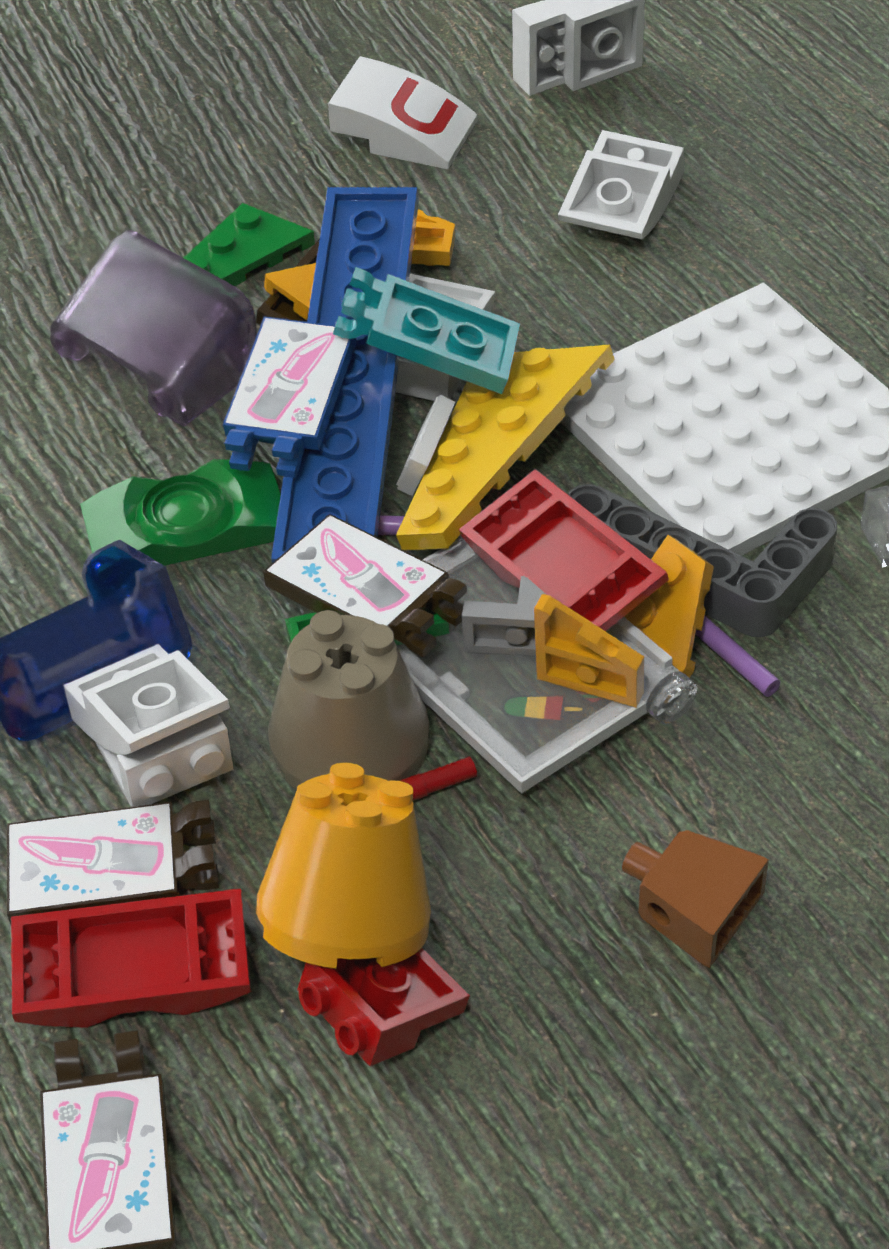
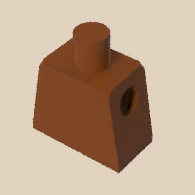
(697, 890)

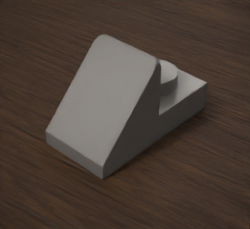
(502, 626)

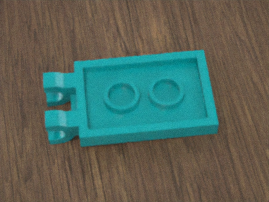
(429, 329)

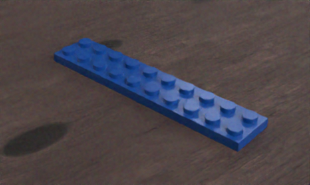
(347, 474)

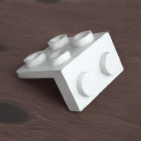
(172, 762)

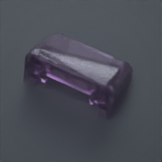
(162, 322)

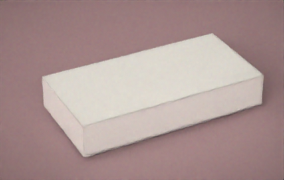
(425, 444)

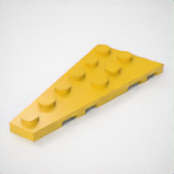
(490, 434)

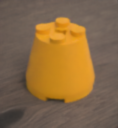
(347, 873)

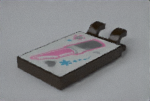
(369, 578)
(109, 857)
(106, 1154)

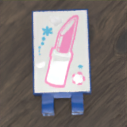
(286, 392)

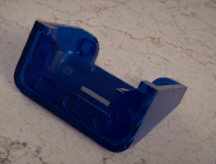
(125, 612)

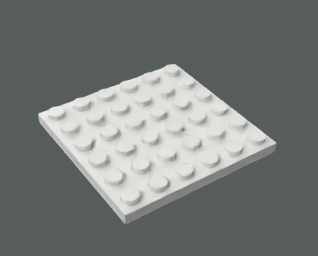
(737, 420)

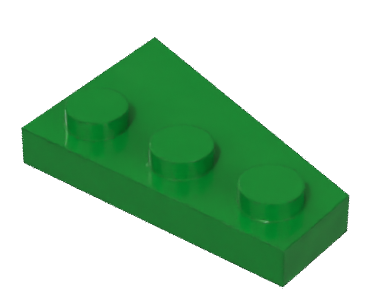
(246, 242)

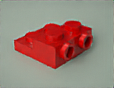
(379, 1007)

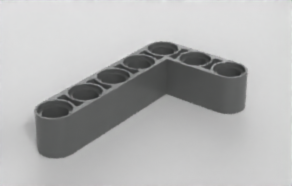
(742, 593)

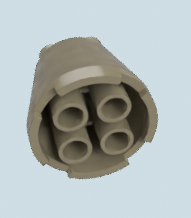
(347, 702)

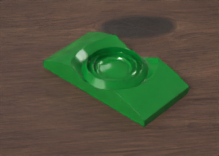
(187, 514)

